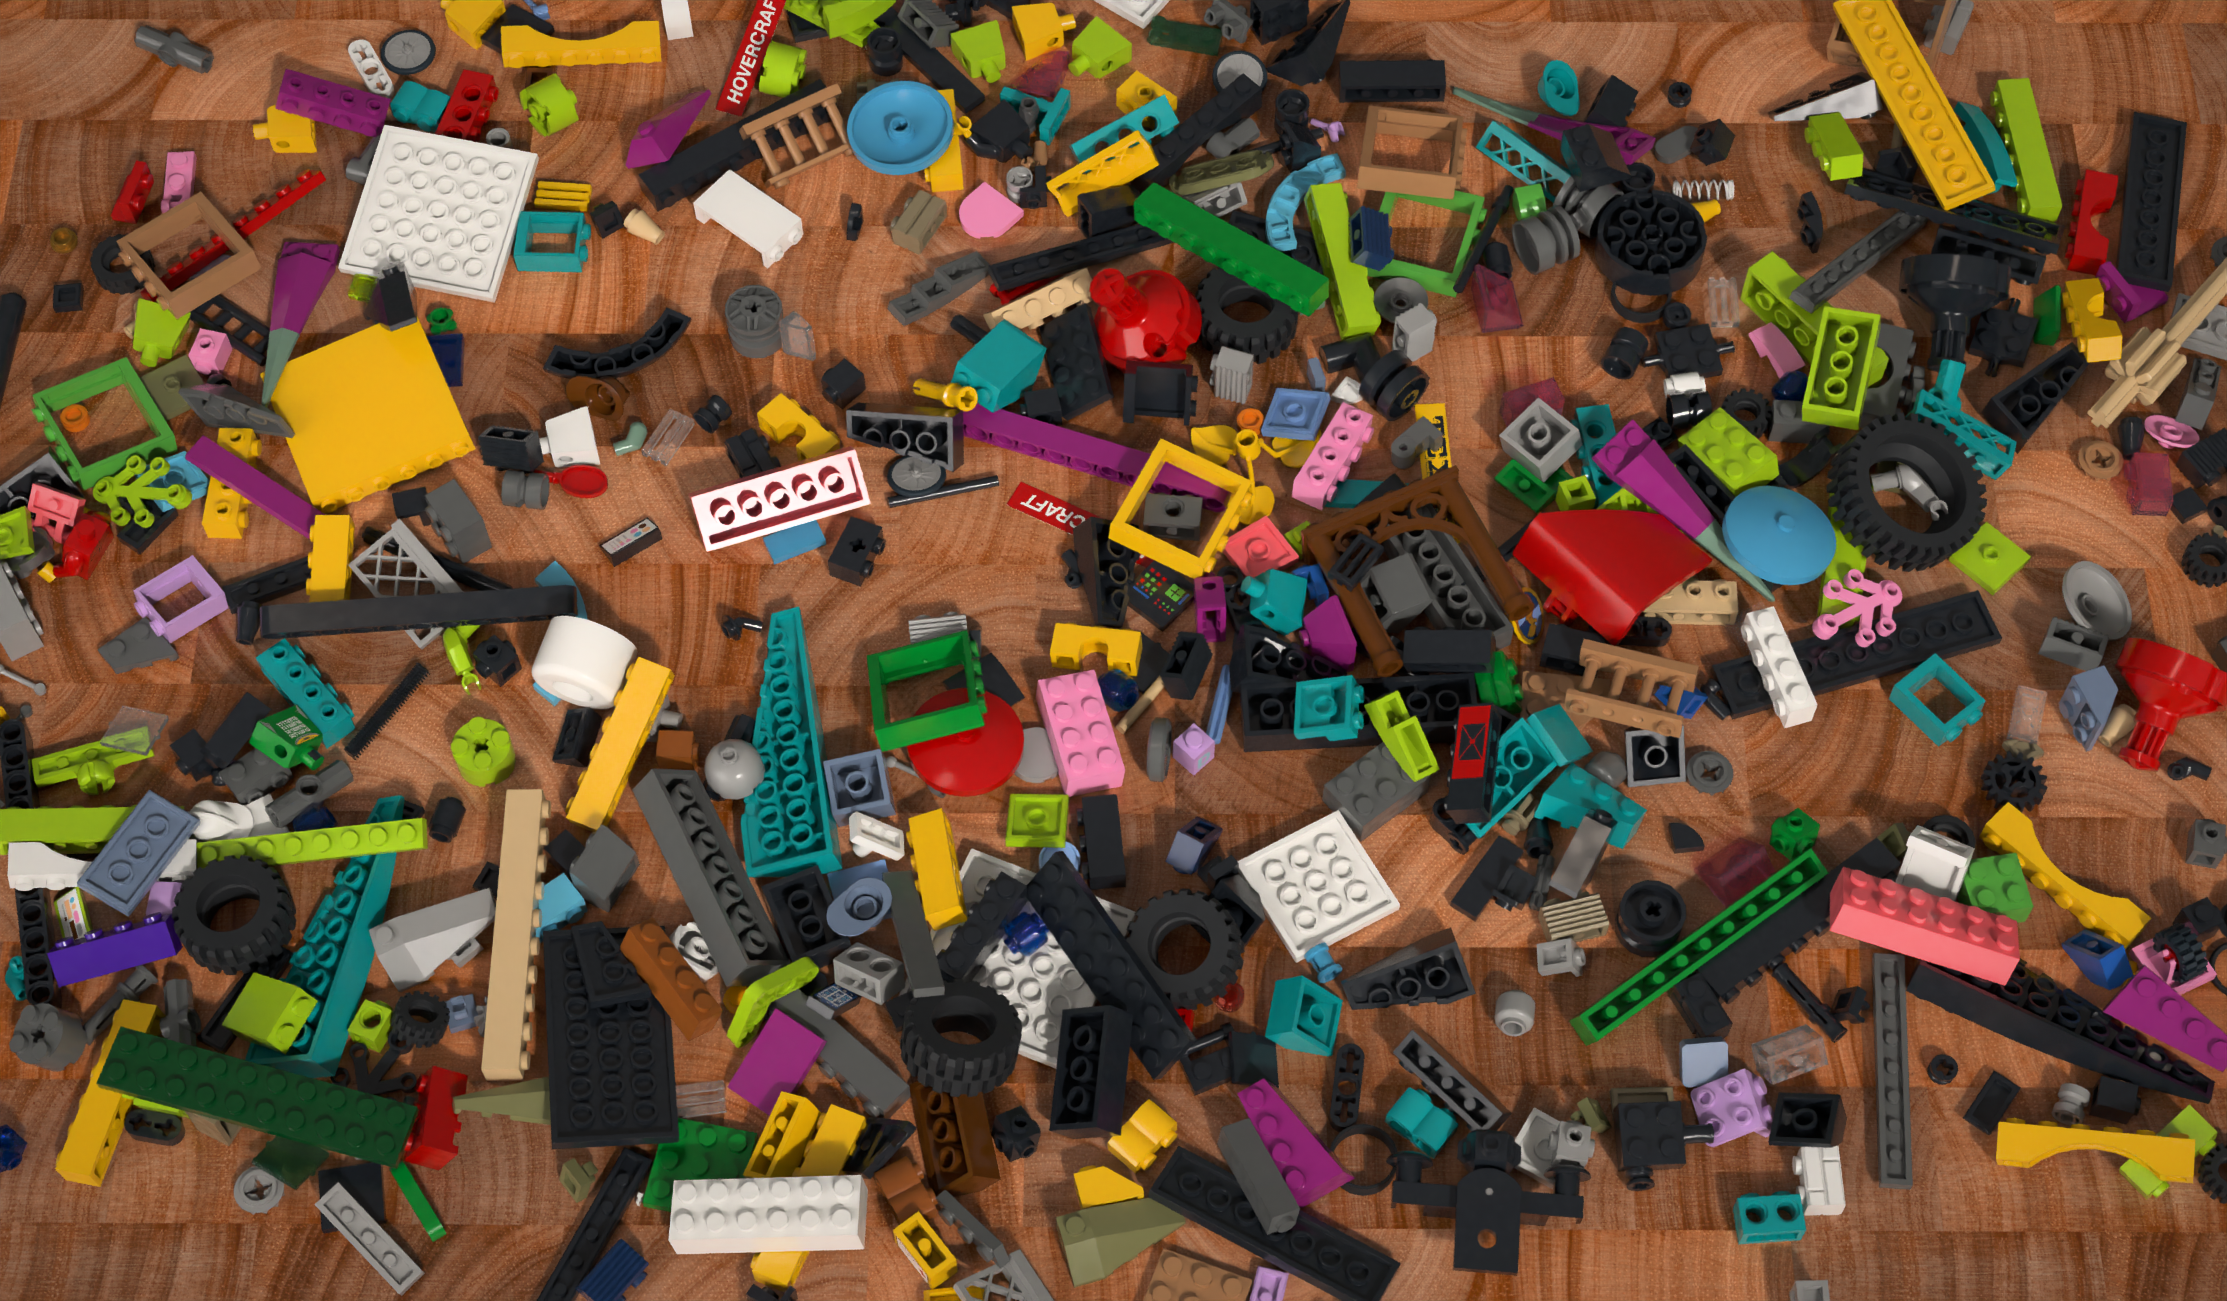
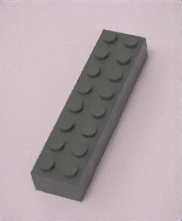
(710, 876)

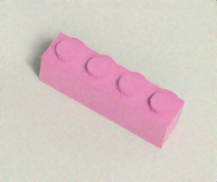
(1332, 456)

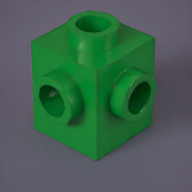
(1794, 833)

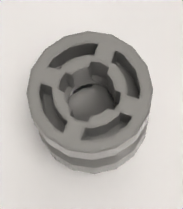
(1018, 178)
(2071, 1103)

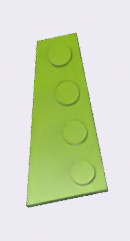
(813, 11)

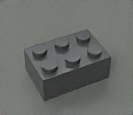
(1372, 791)

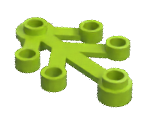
(109, 489)

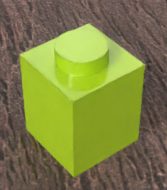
(1575, 494)

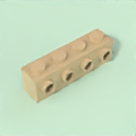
(1044, 301)
(1697, 603)

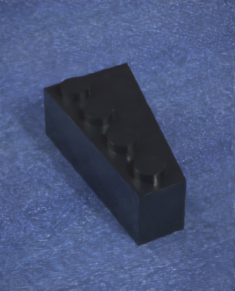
(2032, 398)

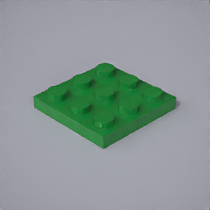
(700, 1154)

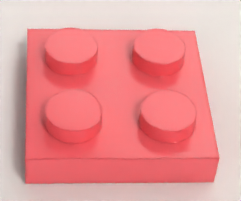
(1260, 549)

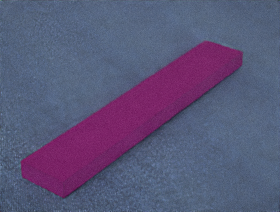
(253, 485)

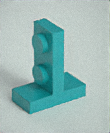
(1050, 114)

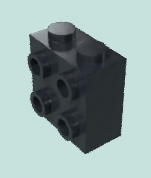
(1277, 18)

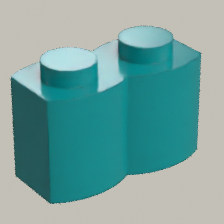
(419, 106)
(1422, 1122)

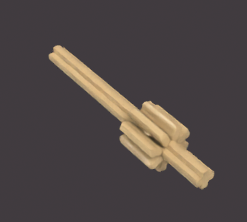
(2151, 359)

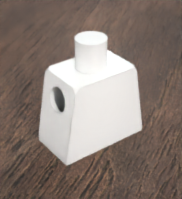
(571, 439)

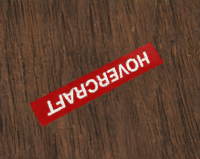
(750, 56)
(1054, 511)

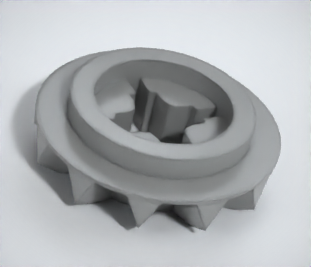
(247, 1184)

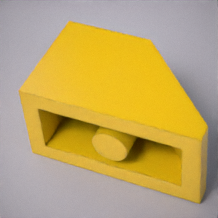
(1104, 1187)

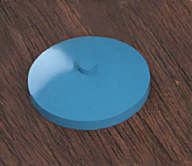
(900, 127)
(1779, 535)

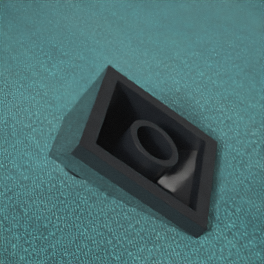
(1653, 758)
(1241, 903)
(1808, 1120)

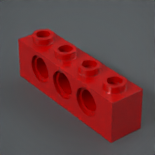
(469, 106)

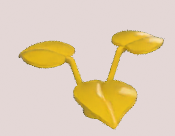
(1219, 441)

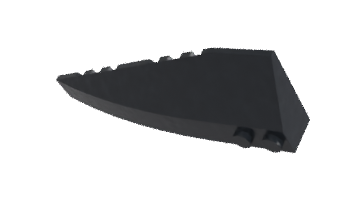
(2059, 1025)

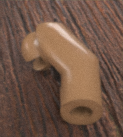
(1039, 157)

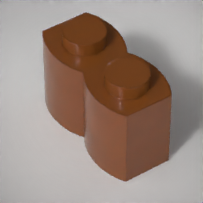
(904, 1190)

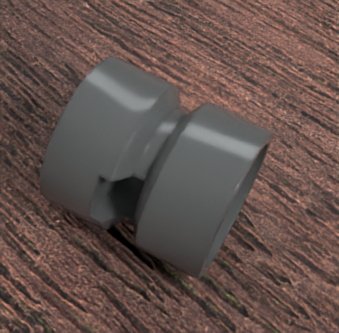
(527, 490)

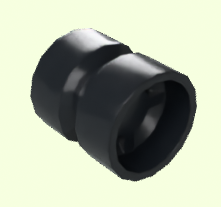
(885, 51)
(1293, 107)
(1641, 179)
(1624, 353)
(1687, 410)

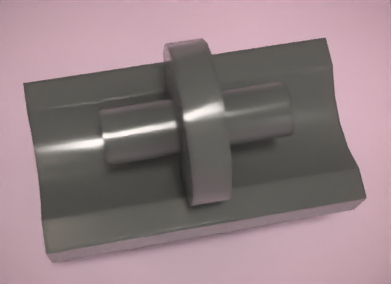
(1230, 19)

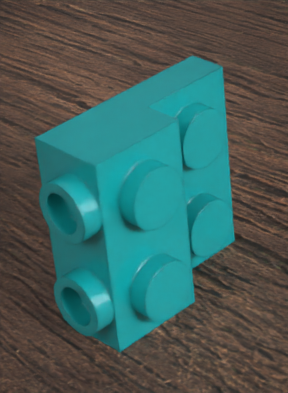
(1328, 708)

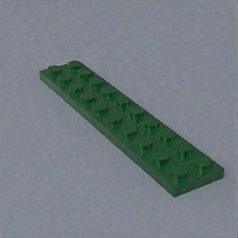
(258, 1097)

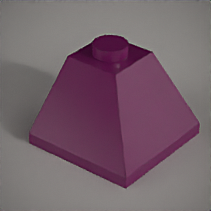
(1329, 634)

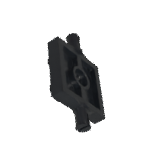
(2003, 337)
(1688, 351)

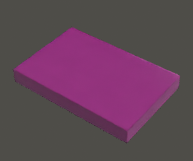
(777, 1061)

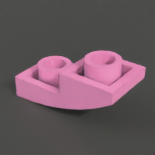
(1780, 351)

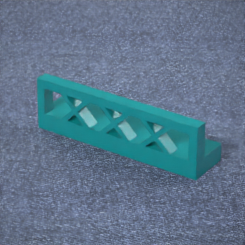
(1527, 150)
(1988, 456)

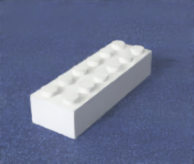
(768, 1214)

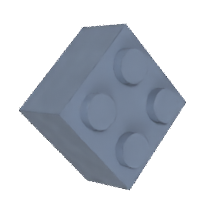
(859, 785)

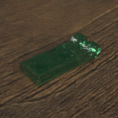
(1184, 36)

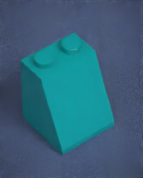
(1001, 366)

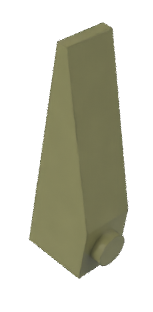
(1110, 1235)

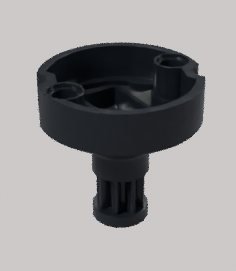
(1953, 292)

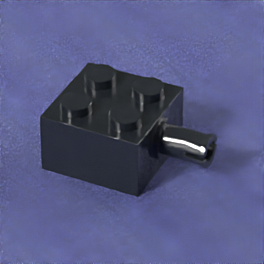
(1655, 1135)

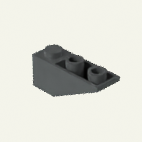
(2198, 393)

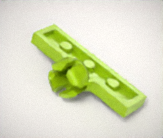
(88, 763)

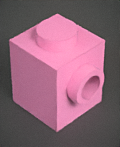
(210, 352)

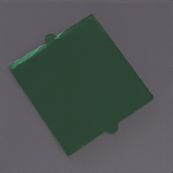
(290, 1160)

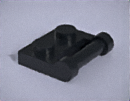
(1211, 1069)

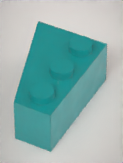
(1579, 791)

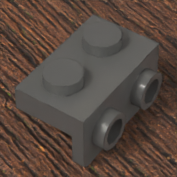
(254, 776)

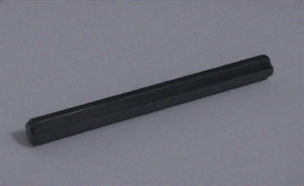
(454, 570)

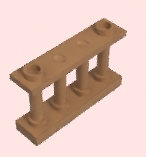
(780, 120)
(1636, 665)

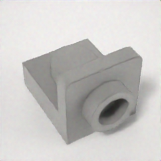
(1560, 957)

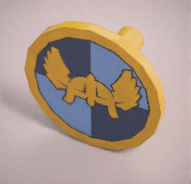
(1530, 627)

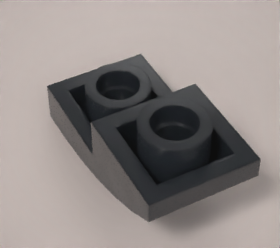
(1810, 215)

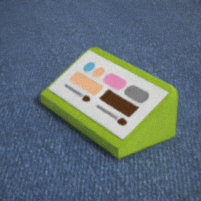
(73, 914)

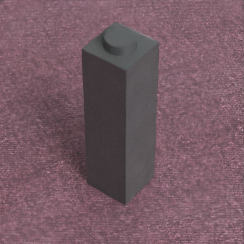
(1258, 1176)

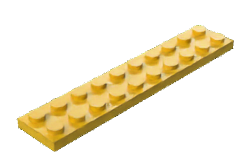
(1915, 101)

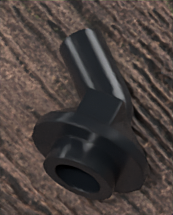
(733, 626)

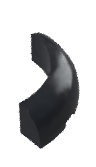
(623, 359)

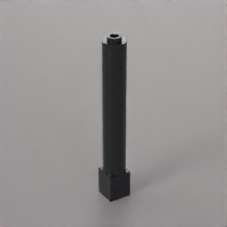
(11, 319)

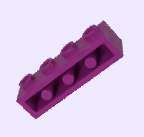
(331, 106)

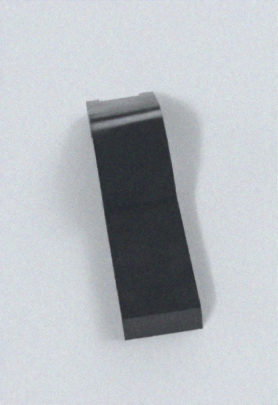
(1807, 463)

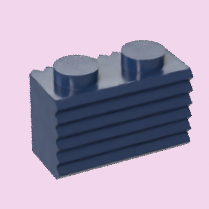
(1370, 238)
(614, 1274)

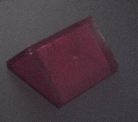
(1495, 301)
(1735, 869)

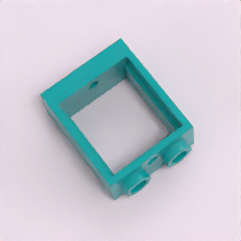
(551, 223)
(1921, 716)

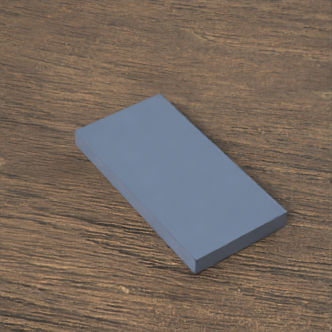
(138, 853)

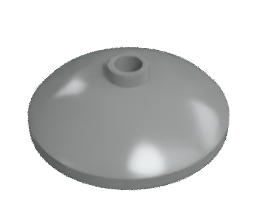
(2096, 600)

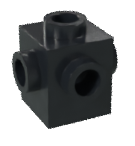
(496, 660)
(1015, 1134)

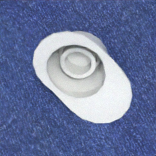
(221, 821)

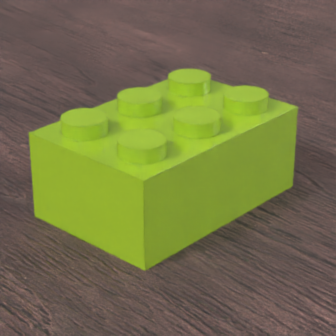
(1731, 452)

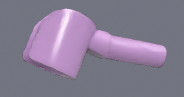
(1333, 129)

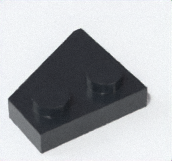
(877, 1145)

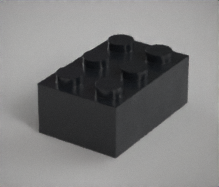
(799, 915)

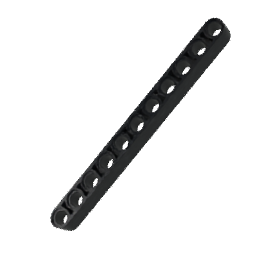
(417, 612)
(39, 902)

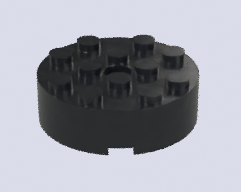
(1650, 242)

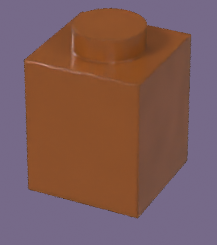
(677, 750)

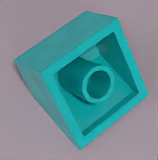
(1303, 1016)

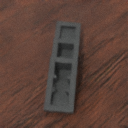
(940, 289)

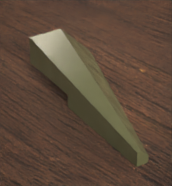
(522, 1101)

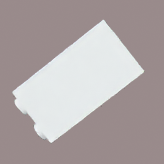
(750, 216)

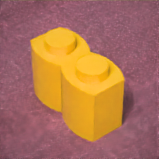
(1143, 1136)

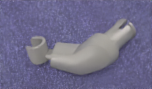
(1913, 485)

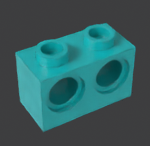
(1771, 1226)

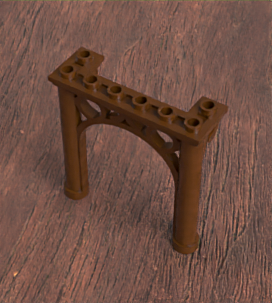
(1464, 524)

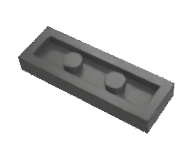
(971, 1230)

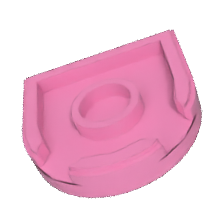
(988, 213)

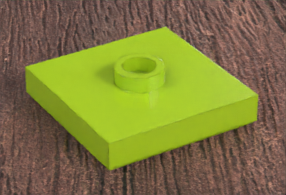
(1990, 558)
(1037, 820)

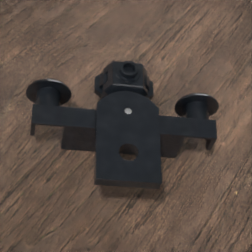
(1487, 1198)

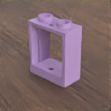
(168, 582)

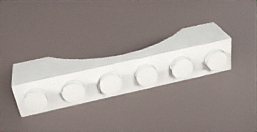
(38, 866)

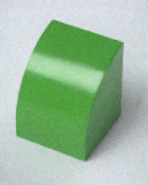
(1528, 201)

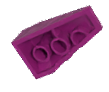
(663, 132)

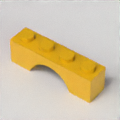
(2095, 336)

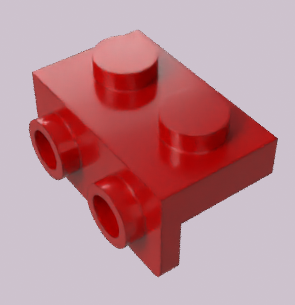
(133, 194)

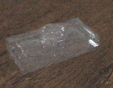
(2026, 714)

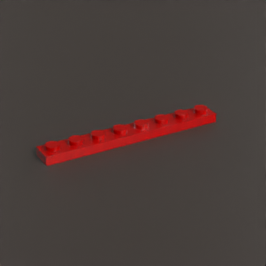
(244, 225)

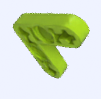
(762, 993)

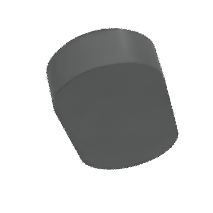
(1675, 145)

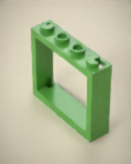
(1428, 278)
(87, 386)

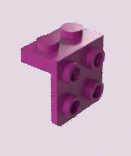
(2127, 299)

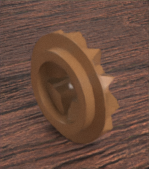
(2104, 452)

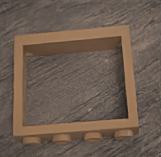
(1845, 53)
(1417, 125)
(207, 284)

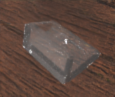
(797, 337)

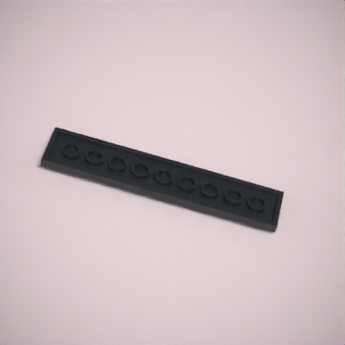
(1941, 628)

